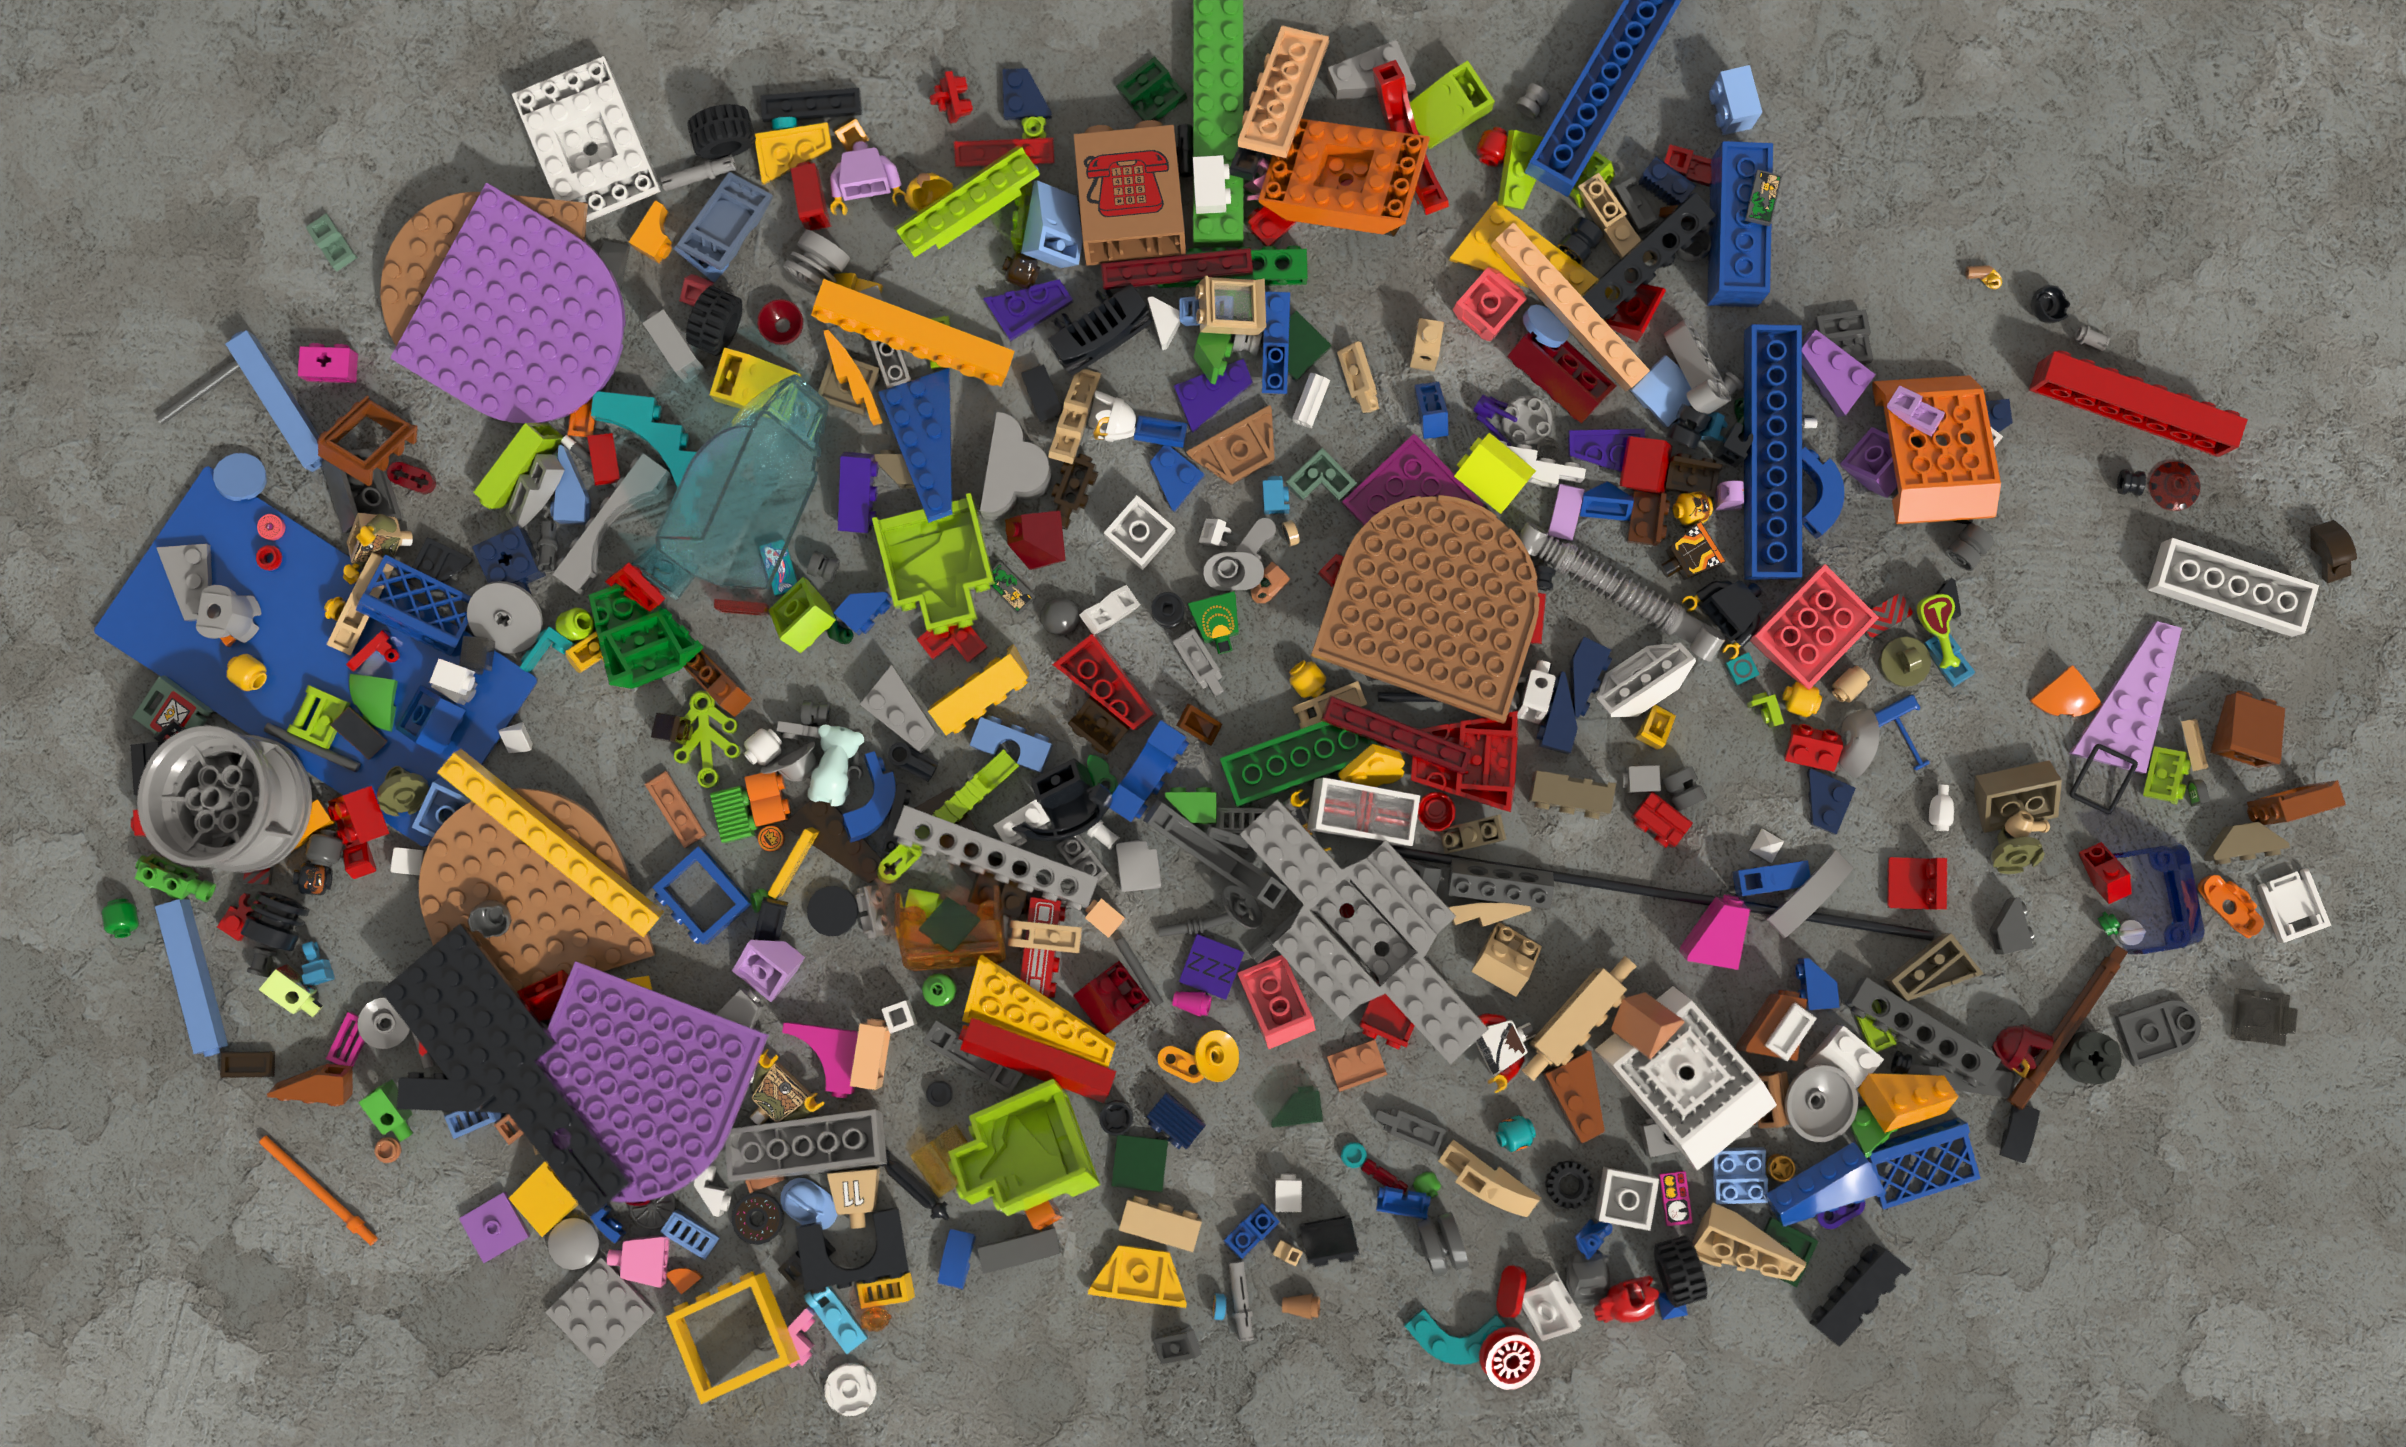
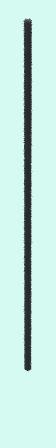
(1680, 895)

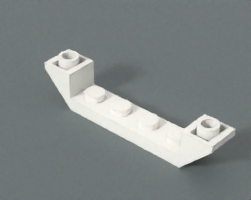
(714, 1196)

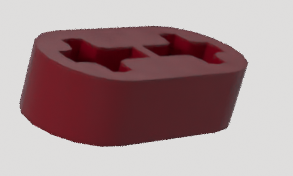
(413, 473)

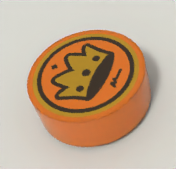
(771, 838)

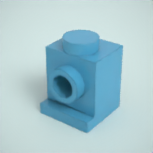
(1274, 496)

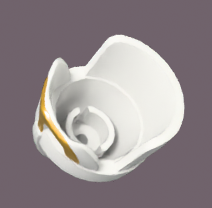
(1111, 418)

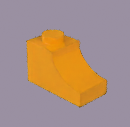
(651, 236)

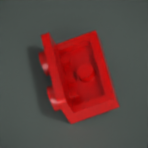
(1814, 747)

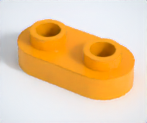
(1181, 1065)

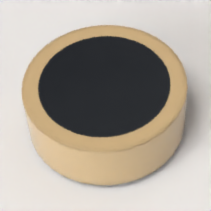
(1290, 533)

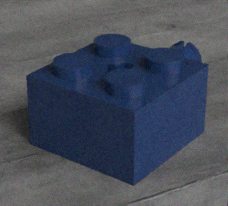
(495, 553)

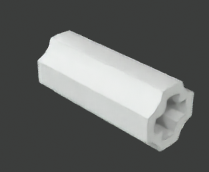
(1310, 400)

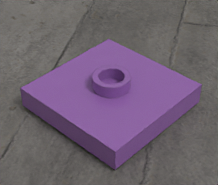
(494, 1227)

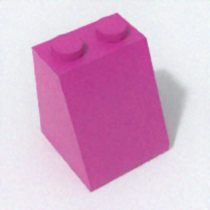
(1718, 934)

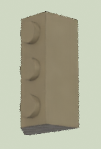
(2008, 791)

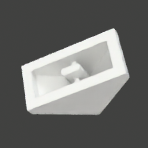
(1165, 320)

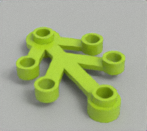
(705, 734)

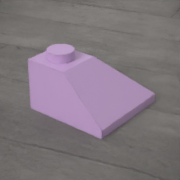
(768, 966)

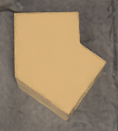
(1287, 1252)

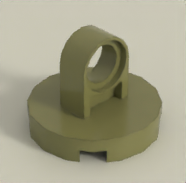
(1904, 662)
(402, 792)
(2016, 853)

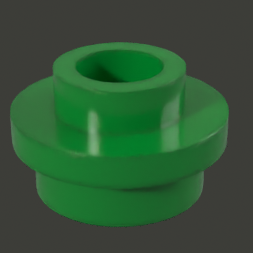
(2109, 923)

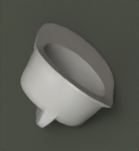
(1233, 571)
(794, 765)

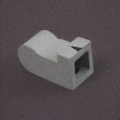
(1260, 533)

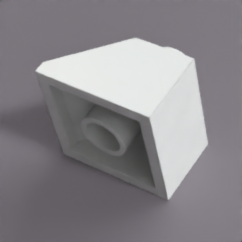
(1846, 1053)

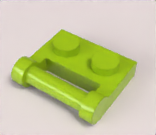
(319, 728)

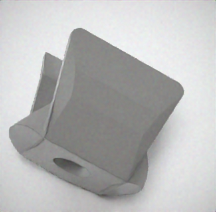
(227, 614)

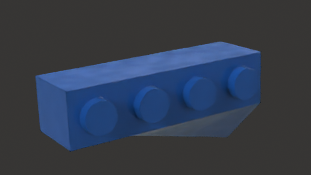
(1832, 1183)

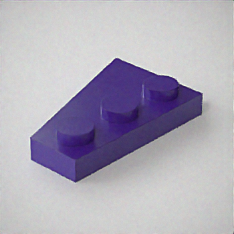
(1028, 307)
(1203, 399)
(1601, 446)

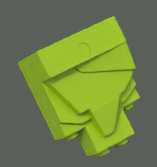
(936, 563)
(1024, 1152)

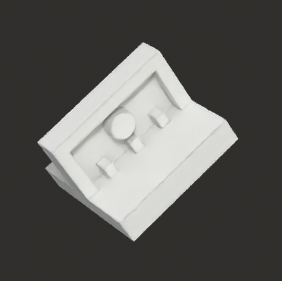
(1551, 1308)

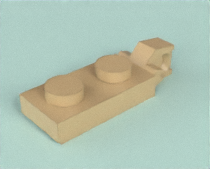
(1359, 376)

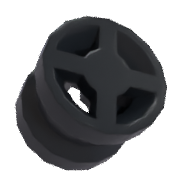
(2131, 482)
(1544, 577)

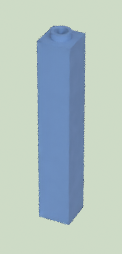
(276, 398)
(191, 977)

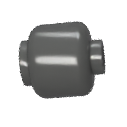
(324, 848)

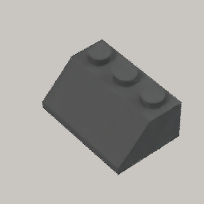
(355, 497)

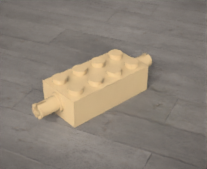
(1577, 1017)

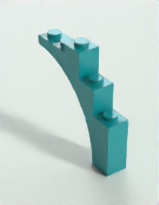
(640, 416)

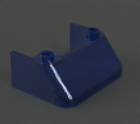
(2182, 894)

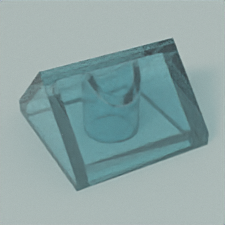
(663, 573)

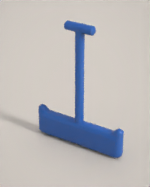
(1893, 712)

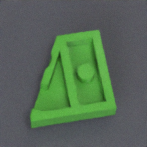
(1868, 1131)

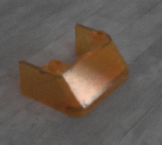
(920, 952)

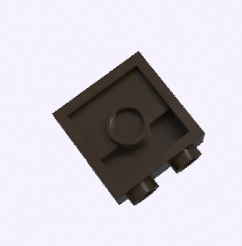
(1012, 897)

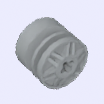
(816, 262)

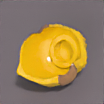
(925, 190)

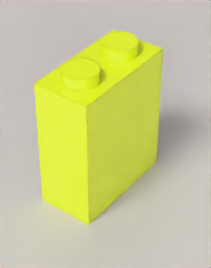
(1493, 472)

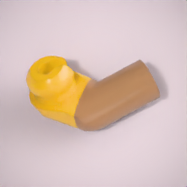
(1985, 274)

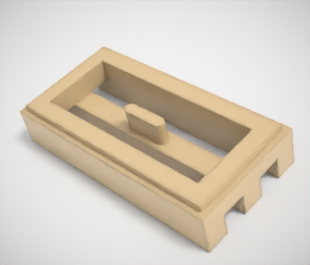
(2194, 744)

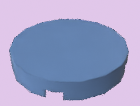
(1545, 325)
(239, 476)

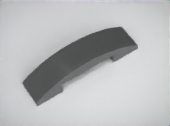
(946, 1042)

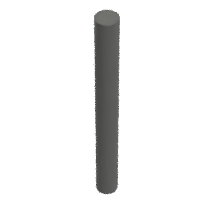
(198, 392)
(311, 747)

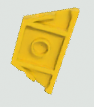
(1140, 1276)

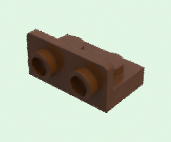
(1647, 518)

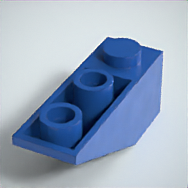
(1771, 878)

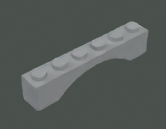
(580, 564)

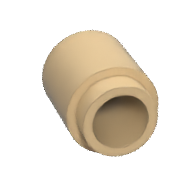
(1850, 684)

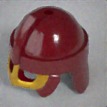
(2020, 1045)

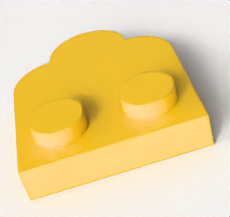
(1374, 767)

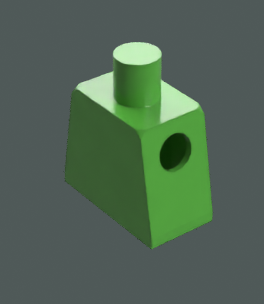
(383, 1111)

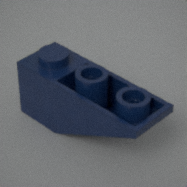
(1585, 669)
(1560, 724)

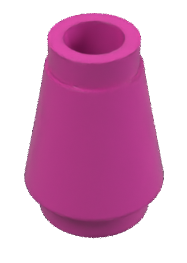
(1193, 1002)

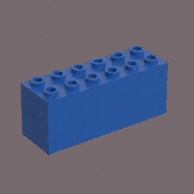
(1739, 248)

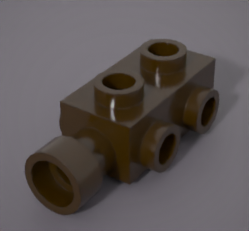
(1074, 486)

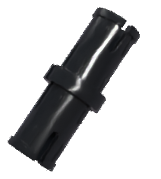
(1185, 150)

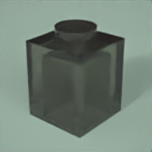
(477, 654)

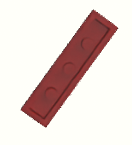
(987, 151)

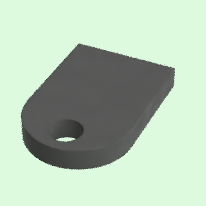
(2157, 1031)

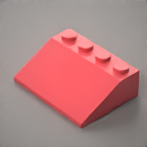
(1813, 626)

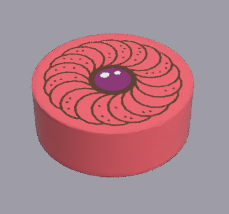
(271, 527)

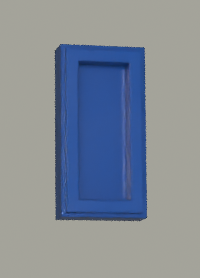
(1160, 431)

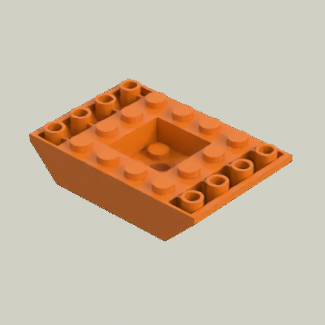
(1323, 154)

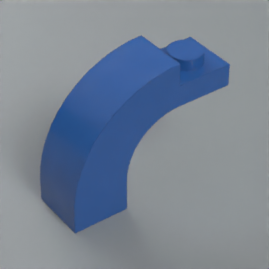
(1829, 493)
(870, 817)

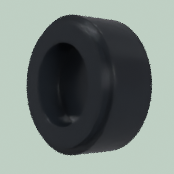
(939, 1093)

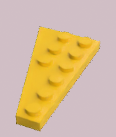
(1479, 254)
(1018, 1008)

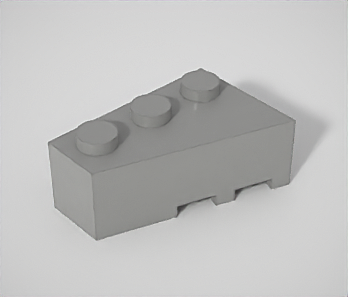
(1355, 76)
(898, 709)

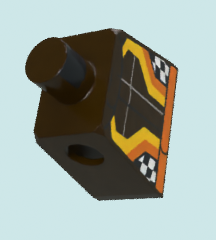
(1692, 554)

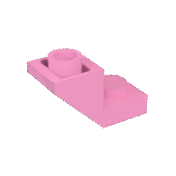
(801, 1342)

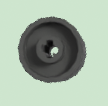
(1442, 1244)

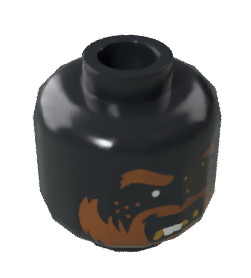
(313, 879)

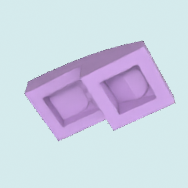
(1912, 410)
(1566, 512)

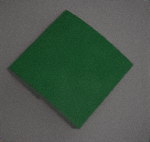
(1151, 91)

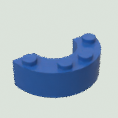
(1148, 770)

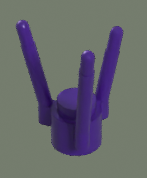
(1487, 408)

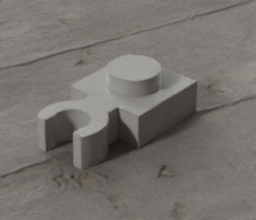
(793, 730)

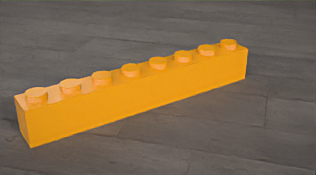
(912, 333)

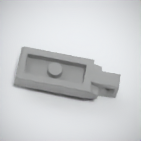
(1199, 661)

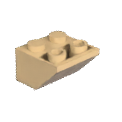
(1507, 959)

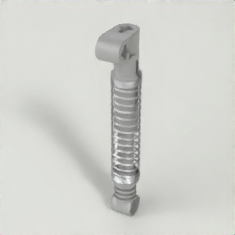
(1672, 619)

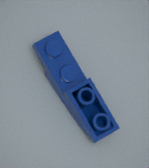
(1276, 343)

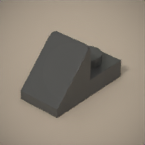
(1177, 1346)

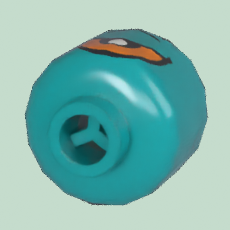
(1515, 1133)

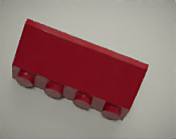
(1563, 375)

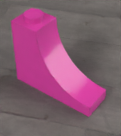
(835, 1050)

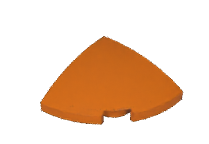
(2067, 695)

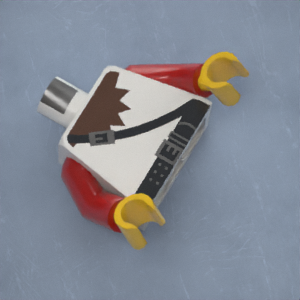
(1503, 1047)

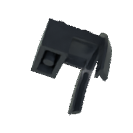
(1070, 802)

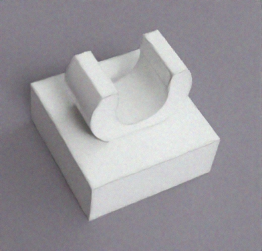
(1213, 531)

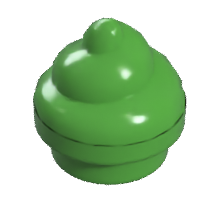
(756, 898)

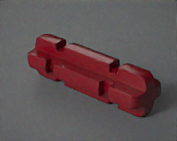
(1383, 1176)

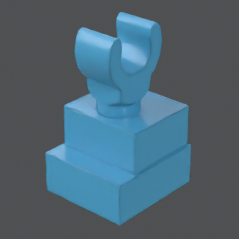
(316, 970)

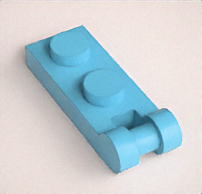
(837, 1319)

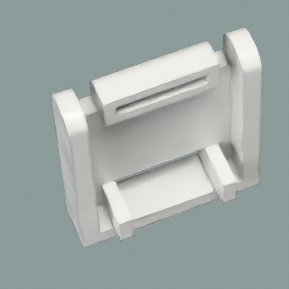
(2291, 900)

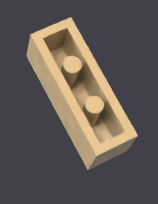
(1161, 1223)

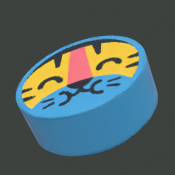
(1219, 1306)

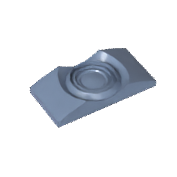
(725, 221)

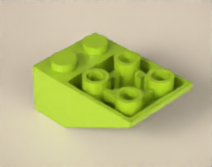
(1451, 104)

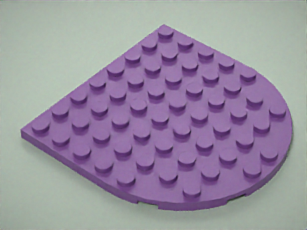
(517, 316)
(648, 1077)

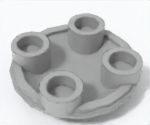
(1533, 420)
(573, 1243)

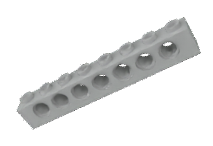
(1083, 883)

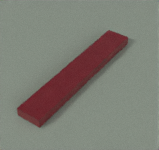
(1177, 268)
(1396, 735)

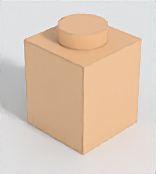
(1104, 917)

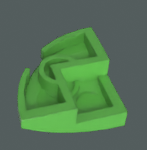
(374, 699)

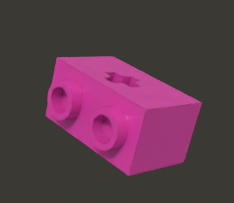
(340, 369)

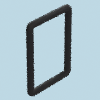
(2099, 746)

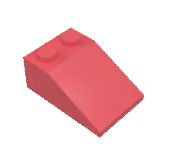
(1276, 1001)

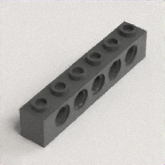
(1982, 1062)

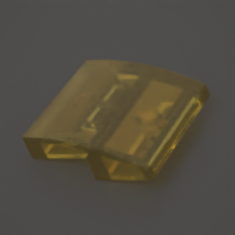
(934, 1158)

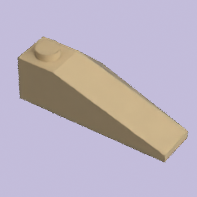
(1735, 1241)

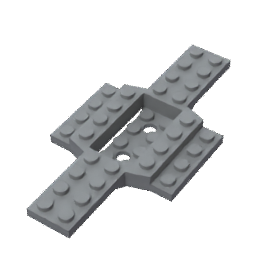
(1399, 896)

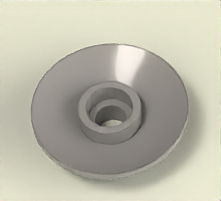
(371, 1026)

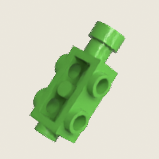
(171, 878)

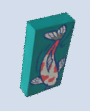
(785, 576)

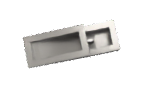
(534, 489)

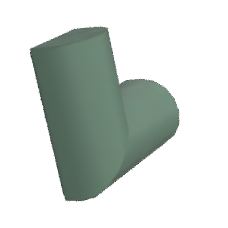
(1321, 470)

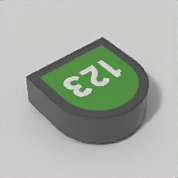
(2198, 792)

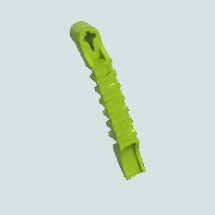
(952, 811)

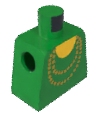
(1216, 620)

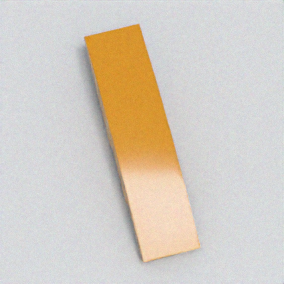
(848, 372)

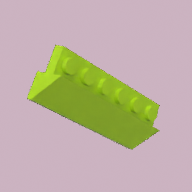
(968, 203)

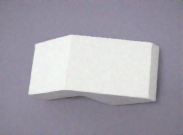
(1110, 610)

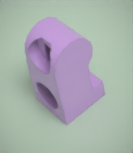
(1729, 495)

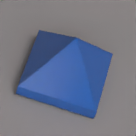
(1668, 1310)

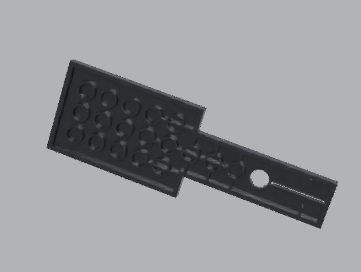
(491, 1049)

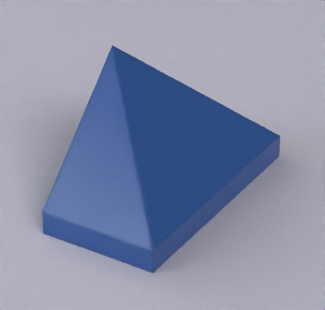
(1607, 503)

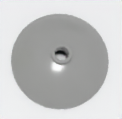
(1833, 1106)

